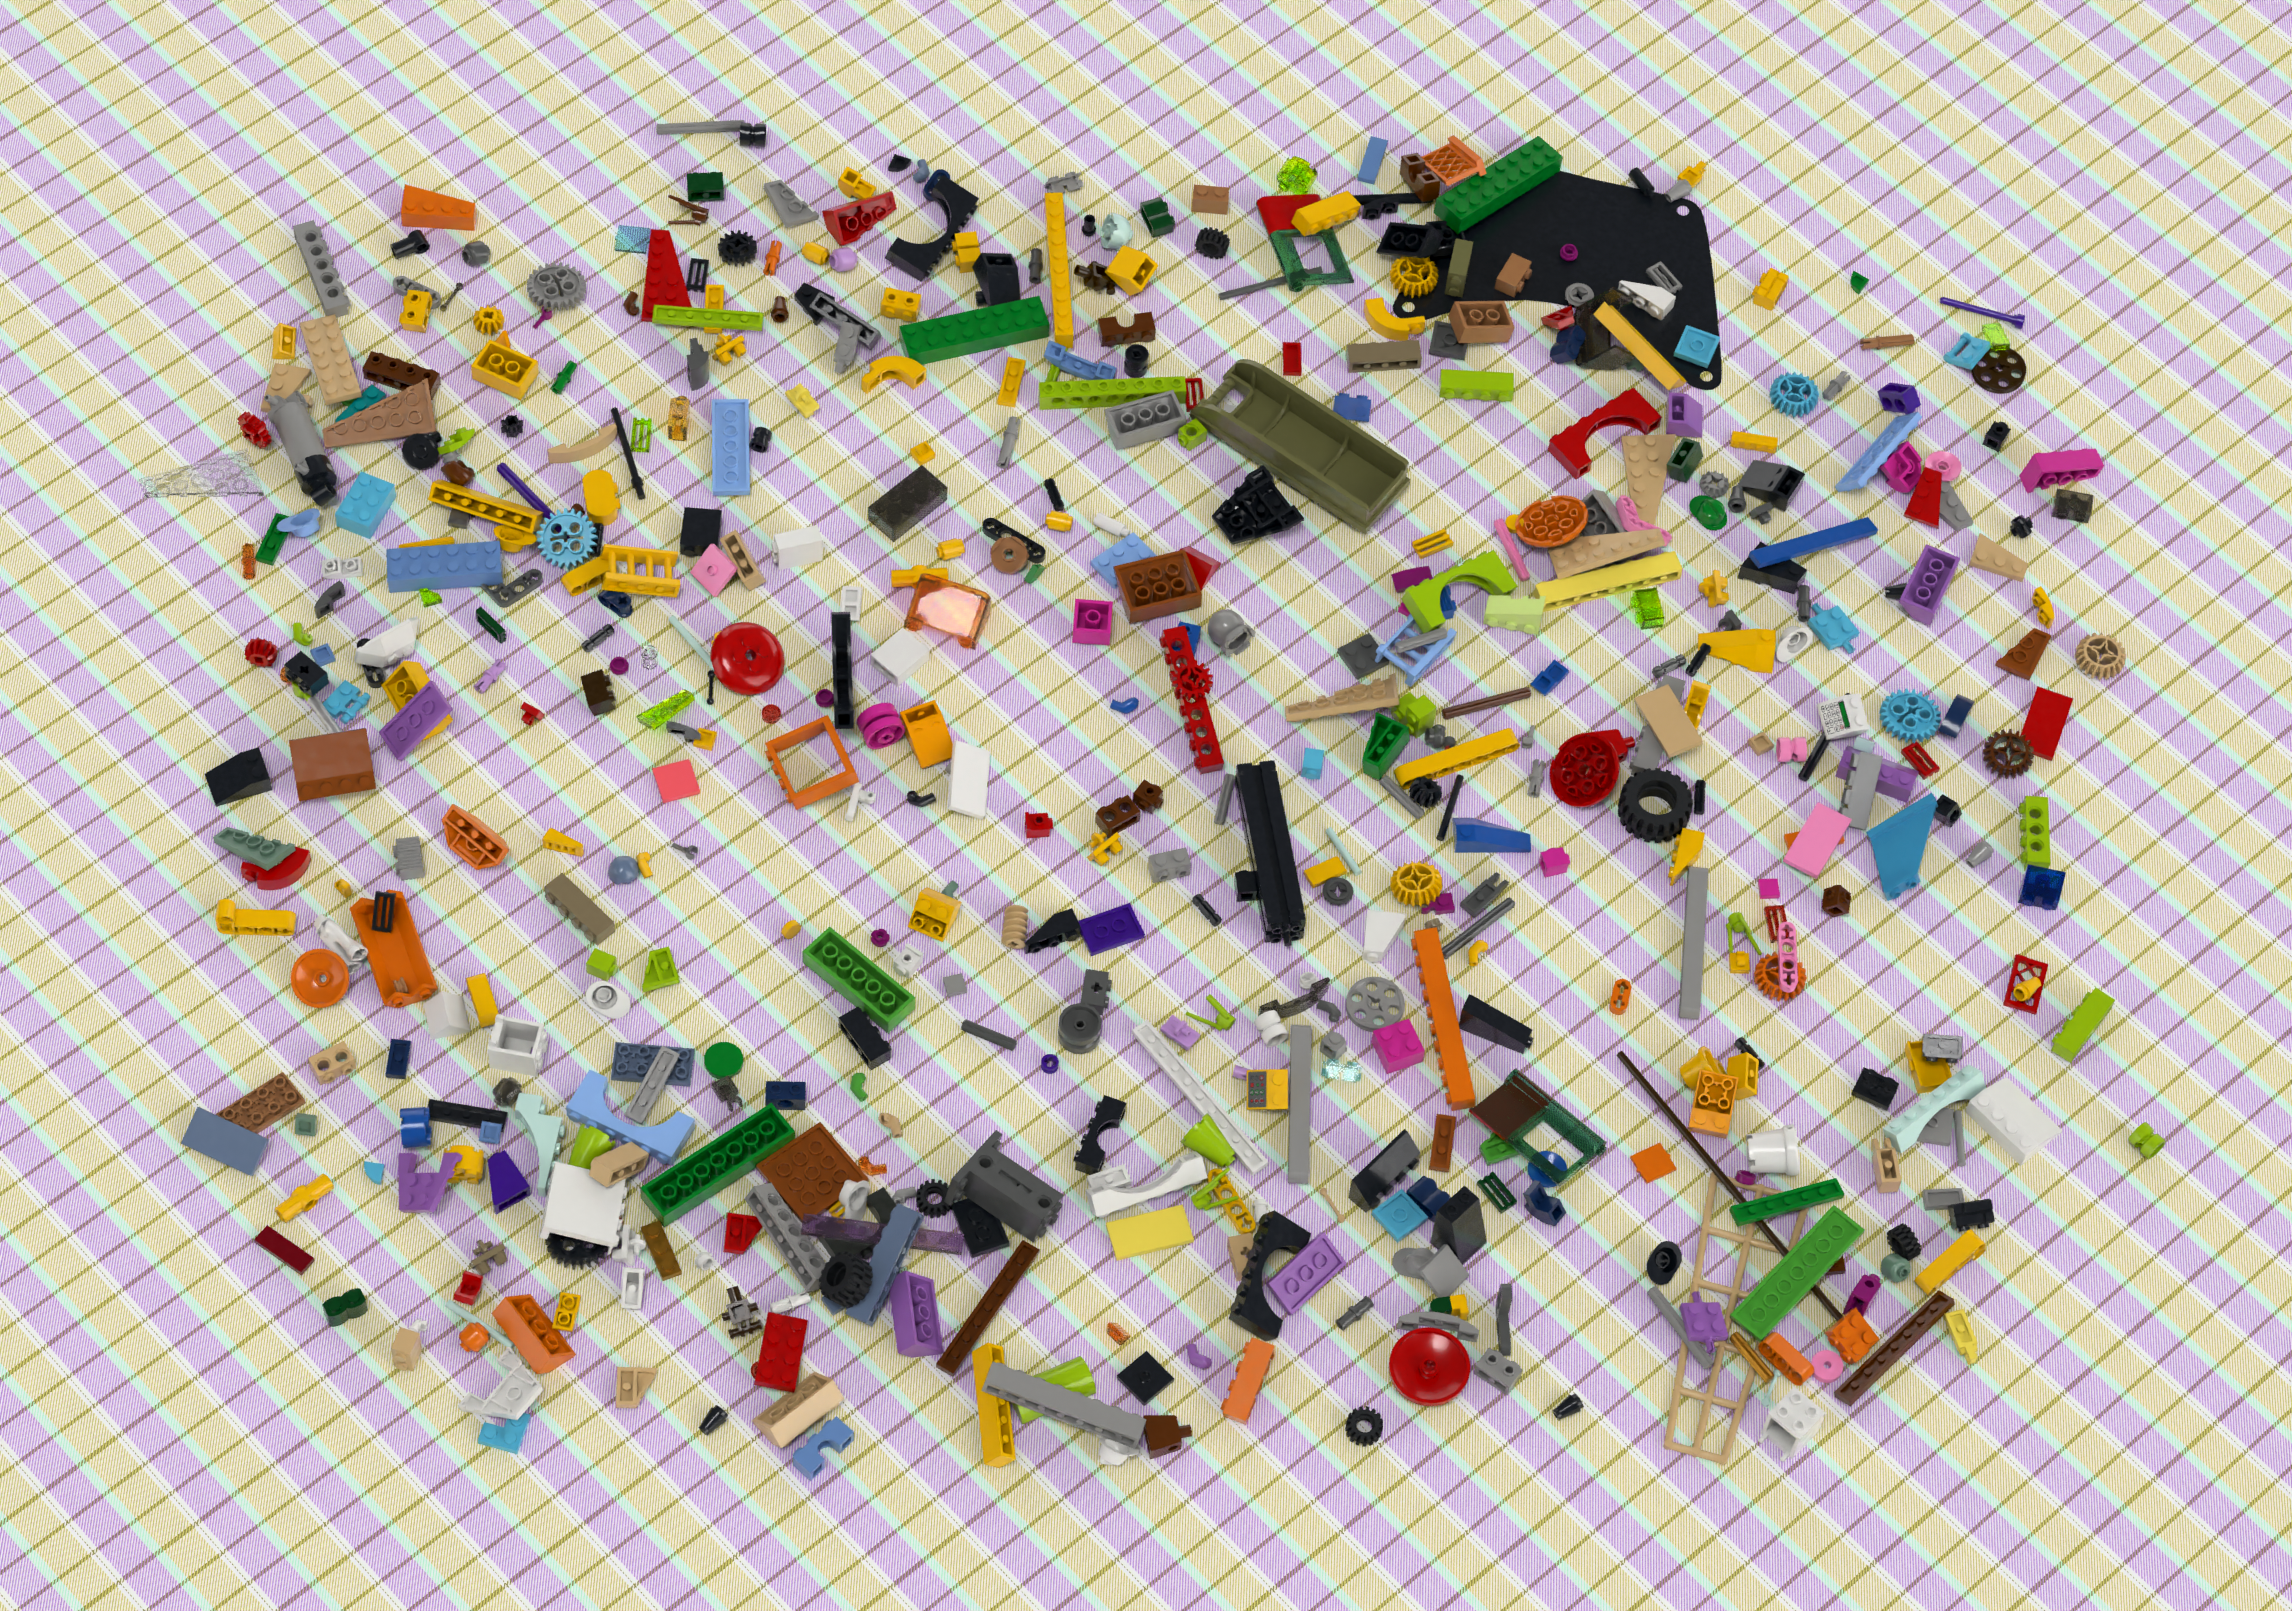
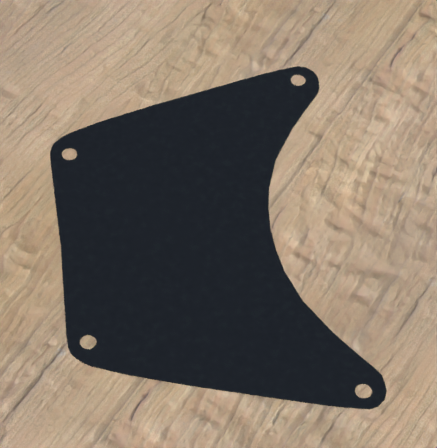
(1616, 240)

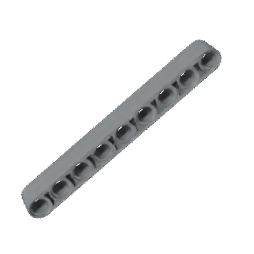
(1693, 943)
(1299, 1104)

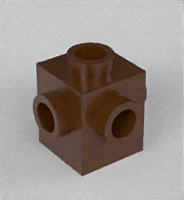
(1148, 796)
(1836, 901)

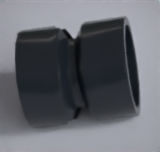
(752, 134)
(1136, 361)

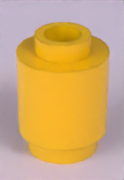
(815, 253)
(1059, 521)
(950, 549)

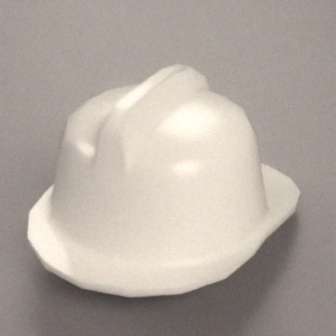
(1792, 642)
(608, 999)
(854, 1198)
(1114, 1452)

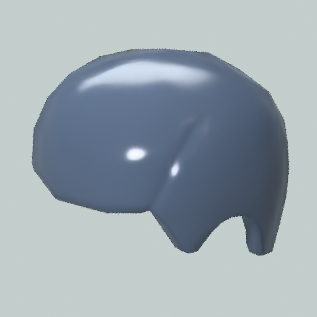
(623, 870)

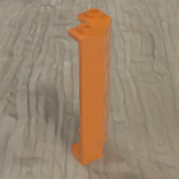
(394, 953)

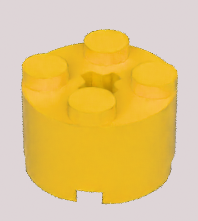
(470, 1166)

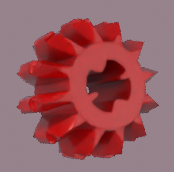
(261, 652)

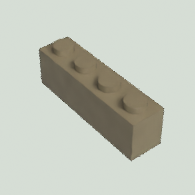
(1383, 356)
(579, 909)

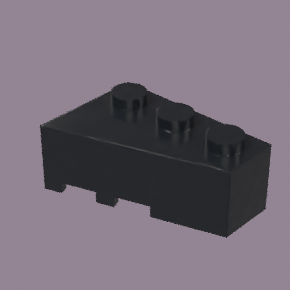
(1781, 576)

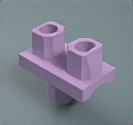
(1180, 1032)

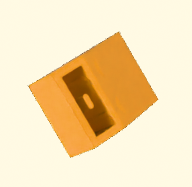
(927, 734)
(1712, 1104)

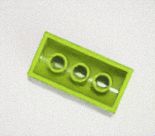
(1072, 1375)

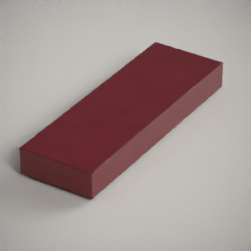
(284, 1250)

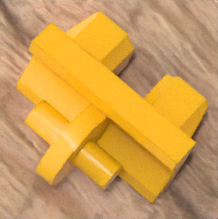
(722, 353)
(1712, 588)
(1112, 844)

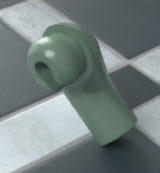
(950, 889)

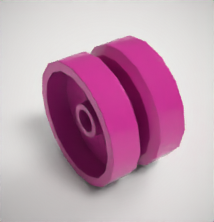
(880, 725)

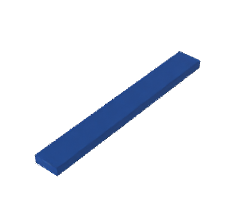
(1813, 542)

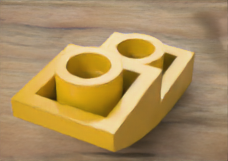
(2045, 613)
(566, 1312)

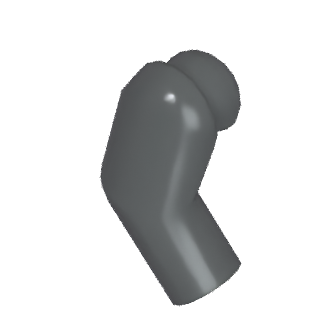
(1331, 1008)

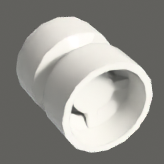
(1271, 1029)

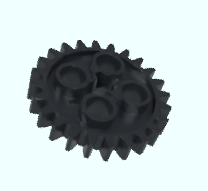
(578, 1255)

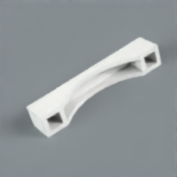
(1184, 1171)

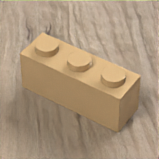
(743, 559)
(618, 1164)

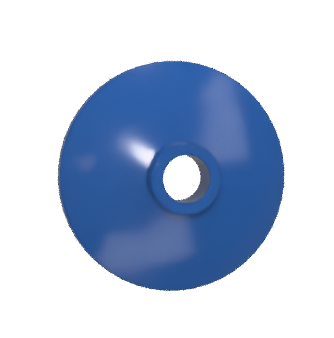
(1537, 1175)

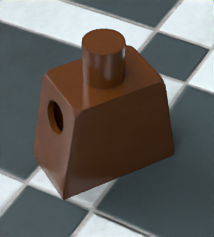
(1164, 1434)

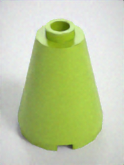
(1209, 1142)
(588, 1145)

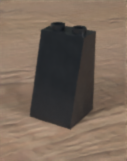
(1460, 1225)

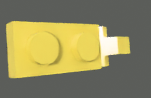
(1962, 1334)

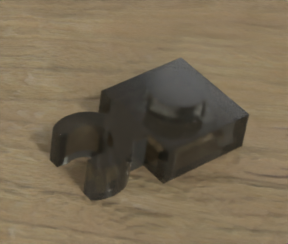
(727, 1091)

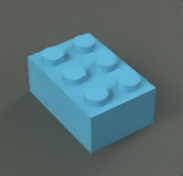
(365, 505)

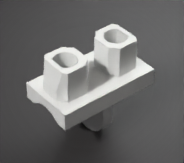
(631, 1245)

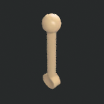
(1340, 1217)

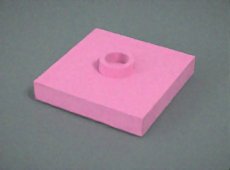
(714, 570)

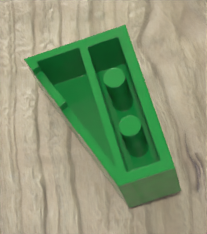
(1384, 745)

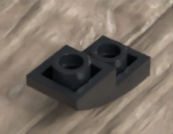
(1384, 205)

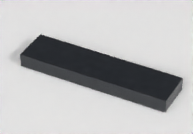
(464, 1114)

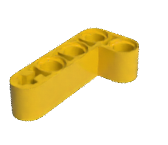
(253, 921)
(1964, 1249)

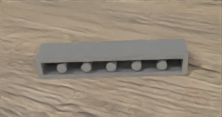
(1649, 748)

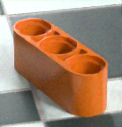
(1786, 1358)

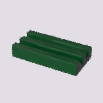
(490, 625)
(1487, 1179)

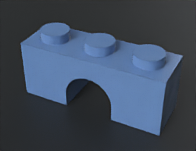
(833, 1435)

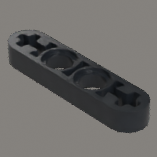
(1002, 528)

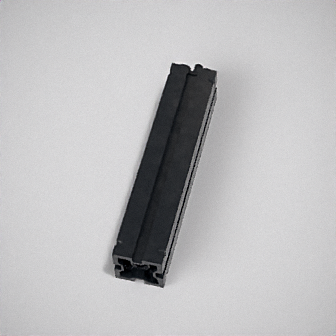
(1270, 852)

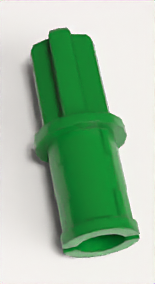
(563, 377)

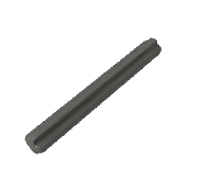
(1478, 927)

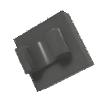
(1762, 513)
(1731, 621)

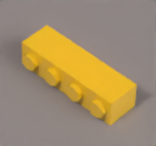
(1326, 213)

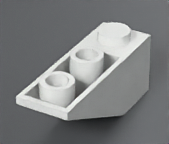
(1650, 298)

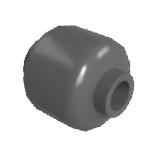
(475, 253)

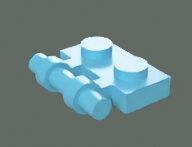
(341, 698)

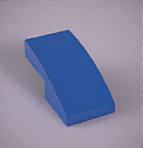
(1550, 678)

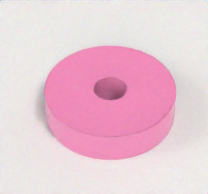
(1829, 1358)

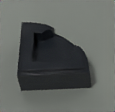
(899, 163)

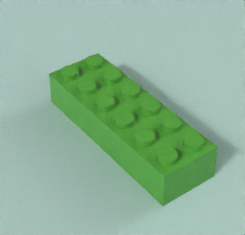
(858, 979)

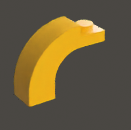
(1389, 326)
(896, 368)
(1697, 702)

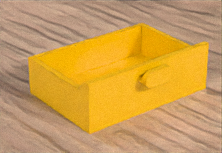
(1925, 1074)

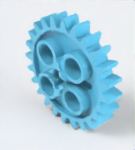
(567, 522)
(1910, 715)

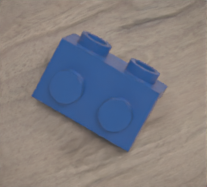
(1352, 408)

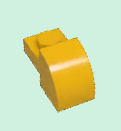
(852, 184)

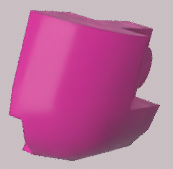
(1903, 468)

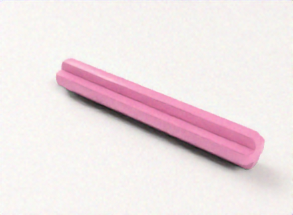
(1511, 549)

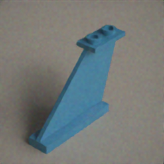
(1901, 845)

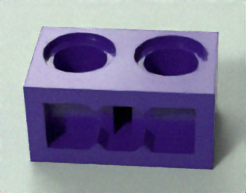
(1899, 398)

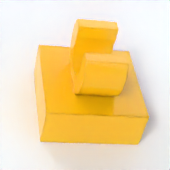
(922, 453)
(1739, 962)

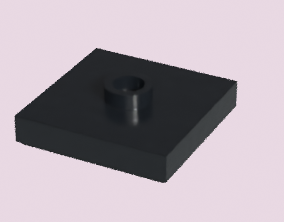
(1145, 1378)

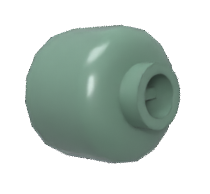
(1895, 1267)

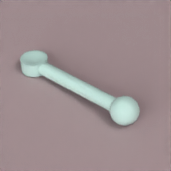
(1765, 1402)

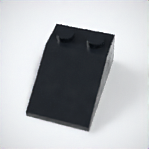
(239, 778)

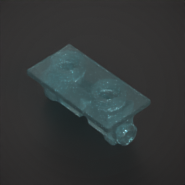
(1349, 1071)

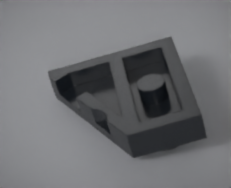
(805, 296)

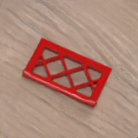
(2030, 964)

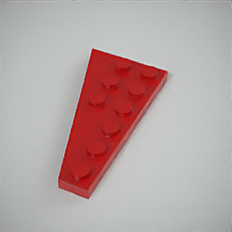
(663, 276)

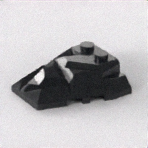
(1256, 509)

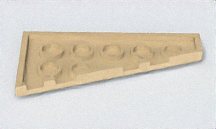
(1646, 470)
(1597, 550)
(1347, 700)

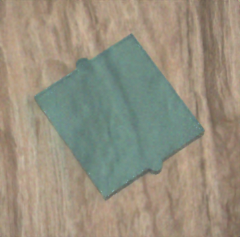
(632, 239)

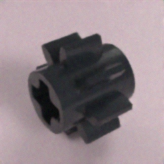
(511, 426)
(2021, 526)

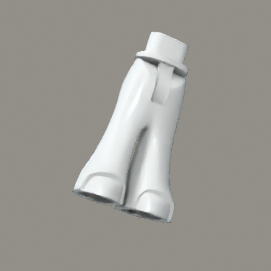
(340, 943)

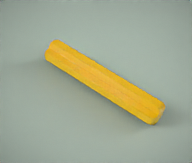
(432, 542)

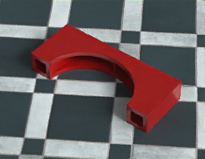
(1627, 410)

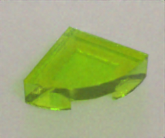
(429, 597)

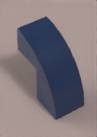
(1956, 716)

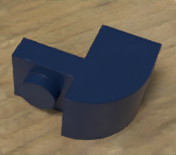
(1541, 1206)

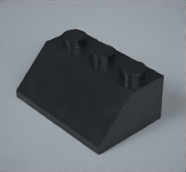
(1409, 240)

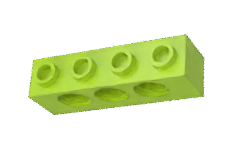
(2038, 808)

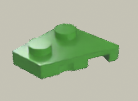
(1496, 1150)

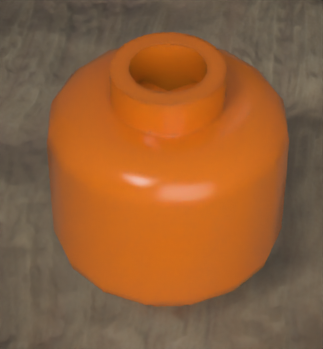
(473, 1337)

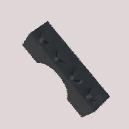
(1108, 1116)

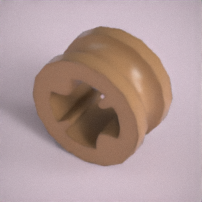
(400, 986)

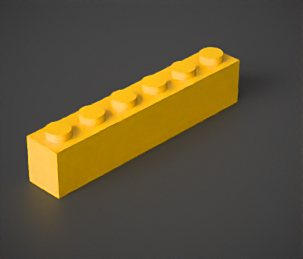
(485, 506)
(992, 1411)

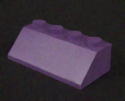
(1928, 584)
(1893, 778)
(915, 1315)

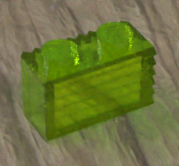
(1648, 608)

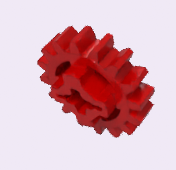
(254, 430)
(1198, 675)

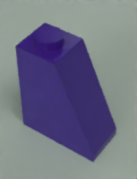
(506, 1182)

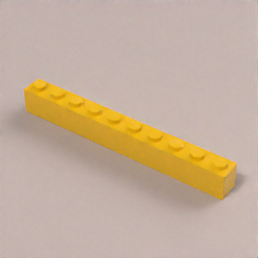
(1058, 269)

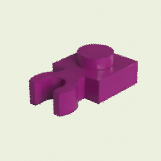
(1442, 905)

